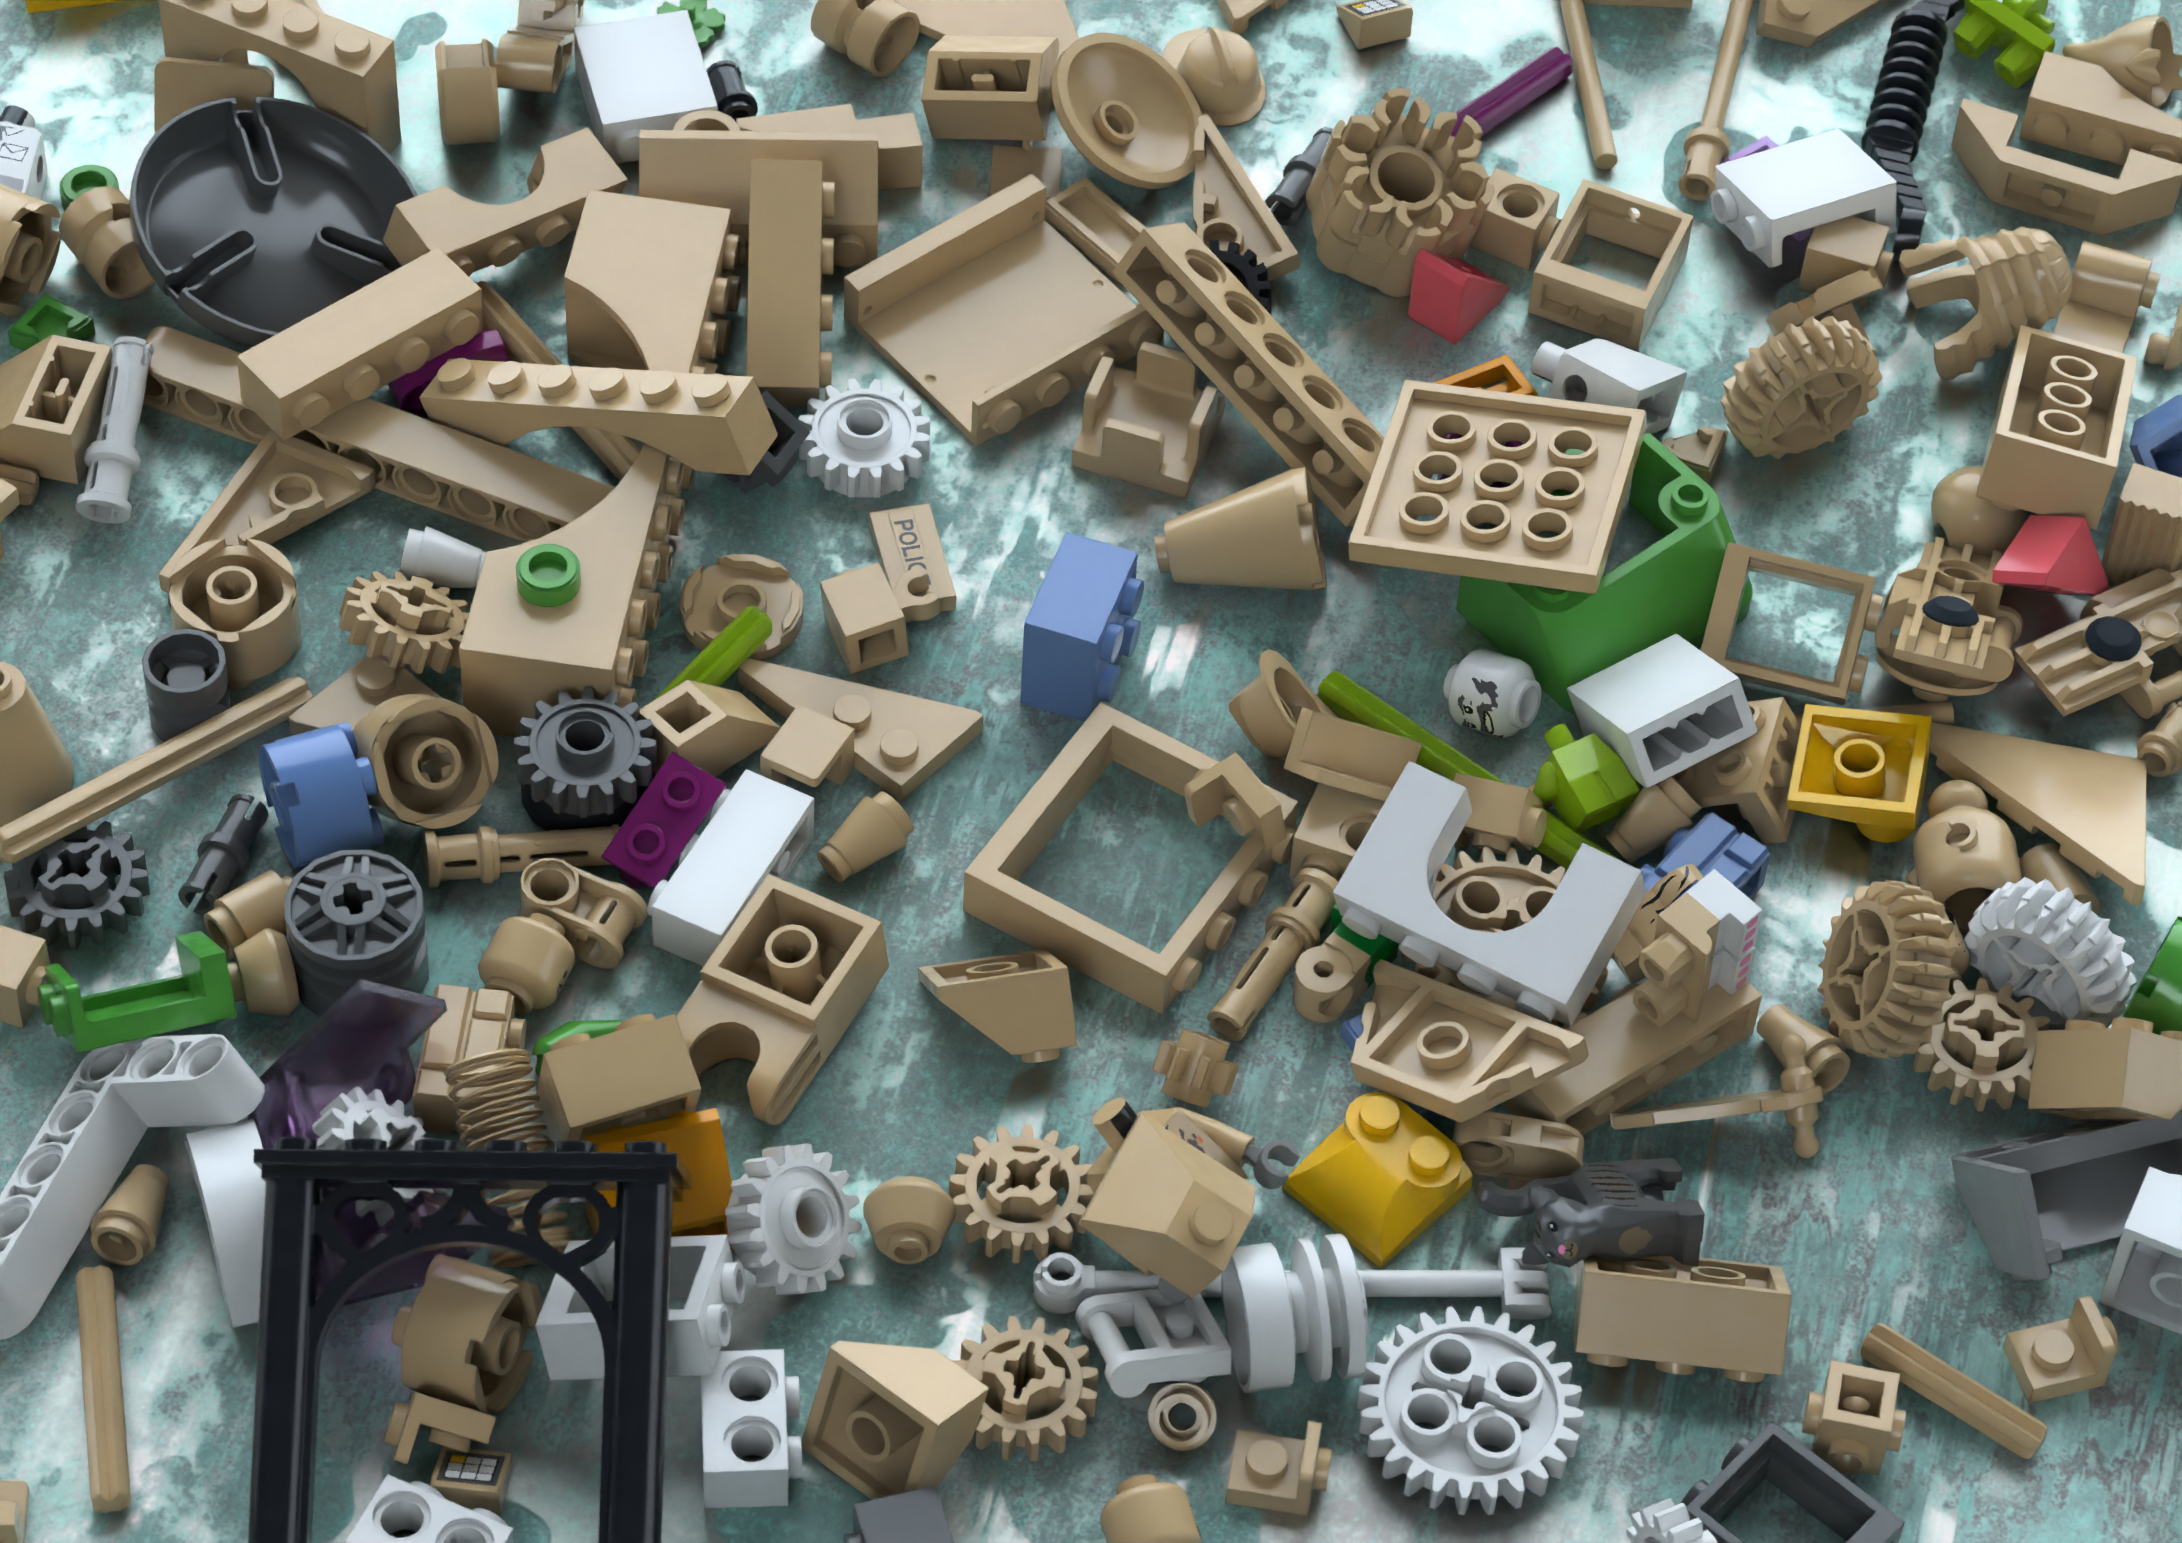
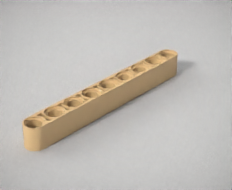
(407, 452)

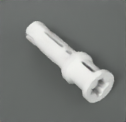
(113, 454)

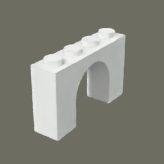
(1541, 964)

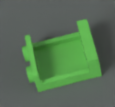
(145, 1009)

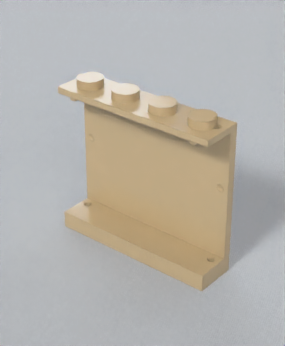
(994, 313)

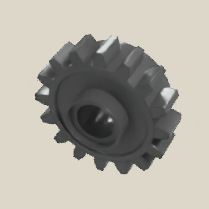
(585, 753)

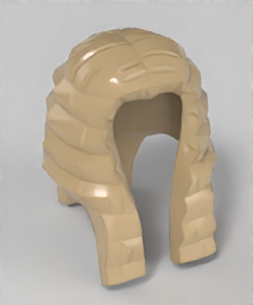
(2010, 283)

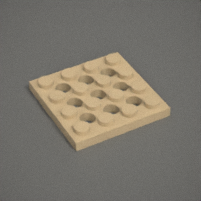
(1512, 551)

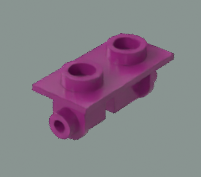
(663, 822)

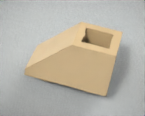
(707, 726)

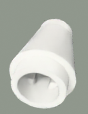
(441, 559)

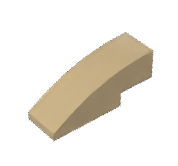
(898, 138)

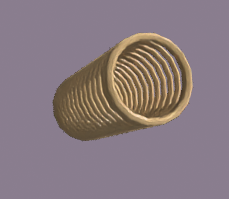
(501, 1078)

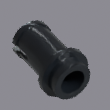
(730, 90)

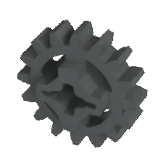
(78, 886)

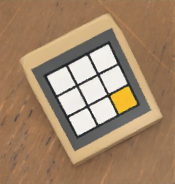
(1376, 21)
(473, 1478)

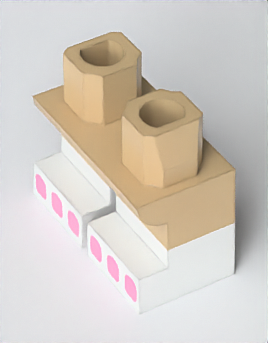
(1698, 943)

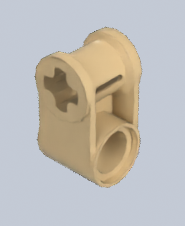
(583, 908)

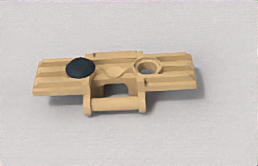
(1951, 615)
(2112, 648)

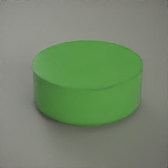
(84, 179)
(548, 575)

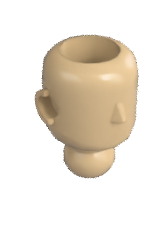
(1963, 850)

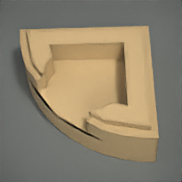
(1699, 450)

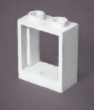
(699, 1271)

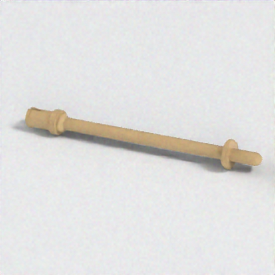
(1707, 144)

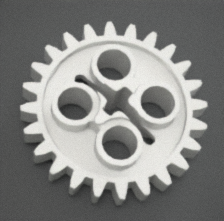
(1470, 1410)

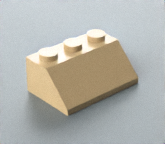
(1683, 1315)

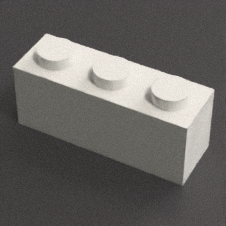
(750, 834)

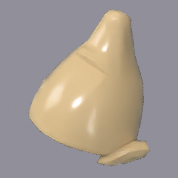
(2136, 57)

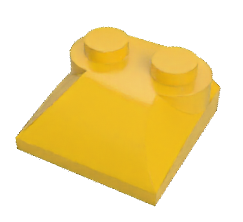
(1862, 769)
(1381, 1176)

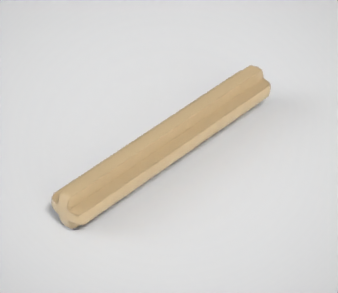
(102, 1390)

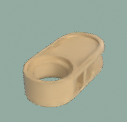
(1520, 1148)

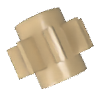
(1195, 1067)

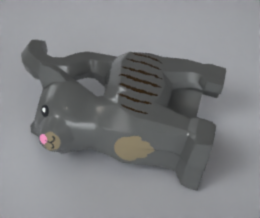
(1603, 1213)

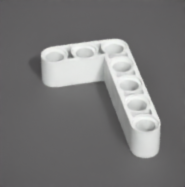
(89, 1142)

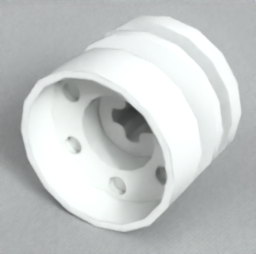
(1306, 1311)

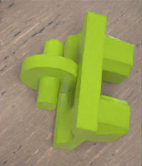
(2012, 26)

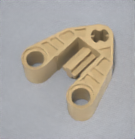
(539, 47)

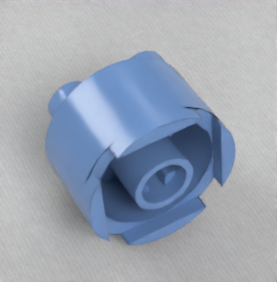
(320, 794)

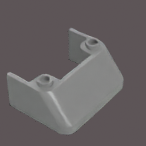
(2061, 1188)

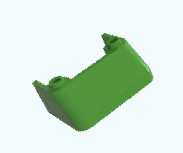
(1637, 603)

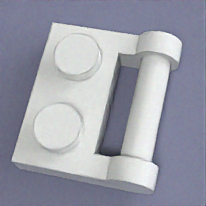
(1178, 1339)

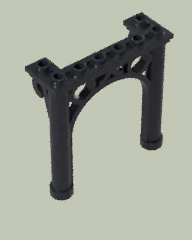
(296, 1324)

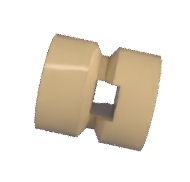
(871, 32)
(101, 238)

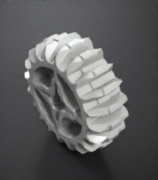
(2051, 952)

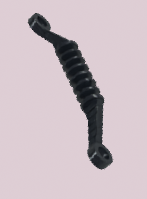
(1902, 106)

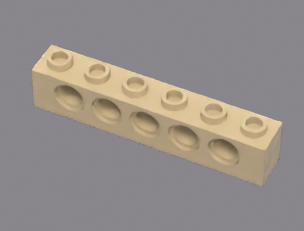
(1254, 363)

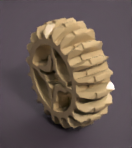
(1801, 387)
(1887, 969)

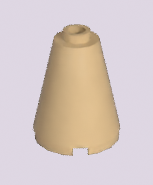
(1249, 538)
(32, 756)

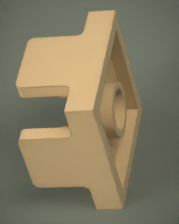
(1148, 422)

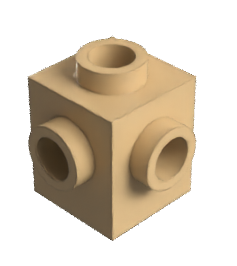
(1855, 1418)

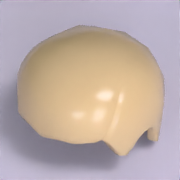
(1972, 518)

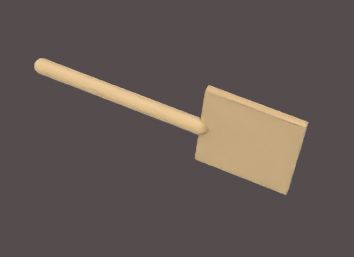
(1017, 162)

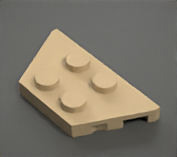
(1453, 1046)

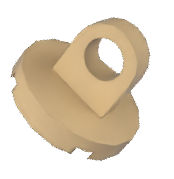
(1830, 300)

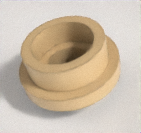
(1177, 1435)

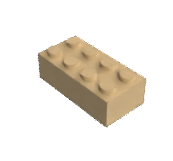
(2057, 427)

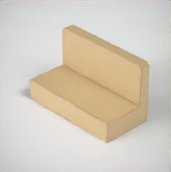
(1348, 754)

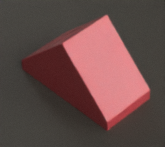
(1451, 294)
(2053, 558)

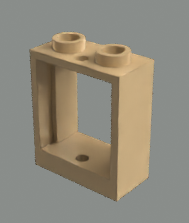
(1596, 302)
(1726, 605)

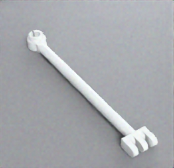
(1518, 1284)

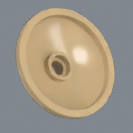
(1126, 110)

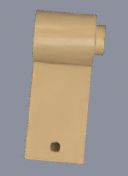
(2106, 296)

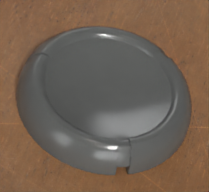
(263, 213)

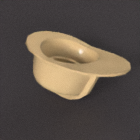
(1220, 73)
(1272, 705)

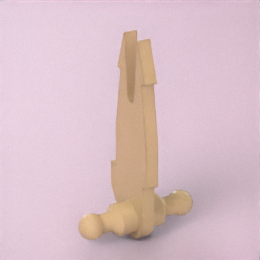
(1797, 1098)

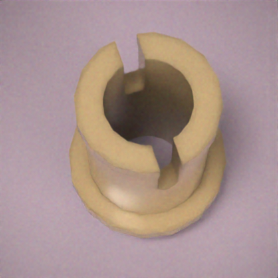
(2163, 745)

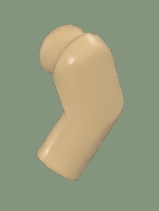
(2164, 349)

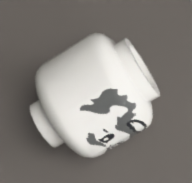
(1492, 693)

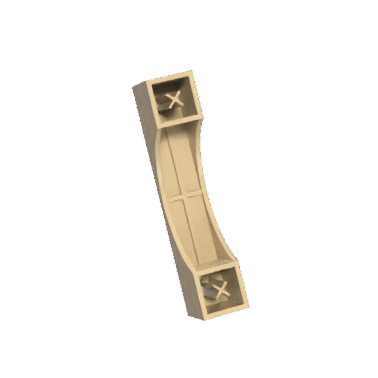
(640, 294)

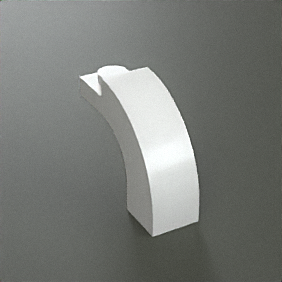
(234, 1210)

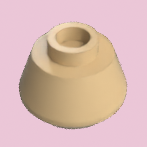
(265, 975)
(908, 1218)

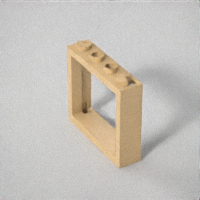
(1089, 947)

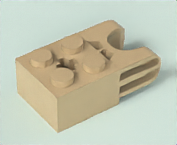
(783, 991)

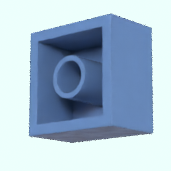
(1080, 627)

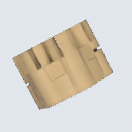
(1396, 190)

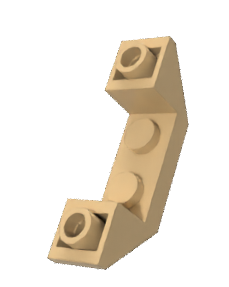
(2056, 189)

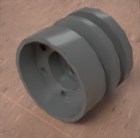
(355, 921)

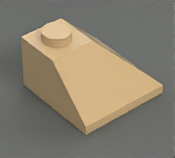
(1012, 999)
(1170, 1207)
(891, 1416)

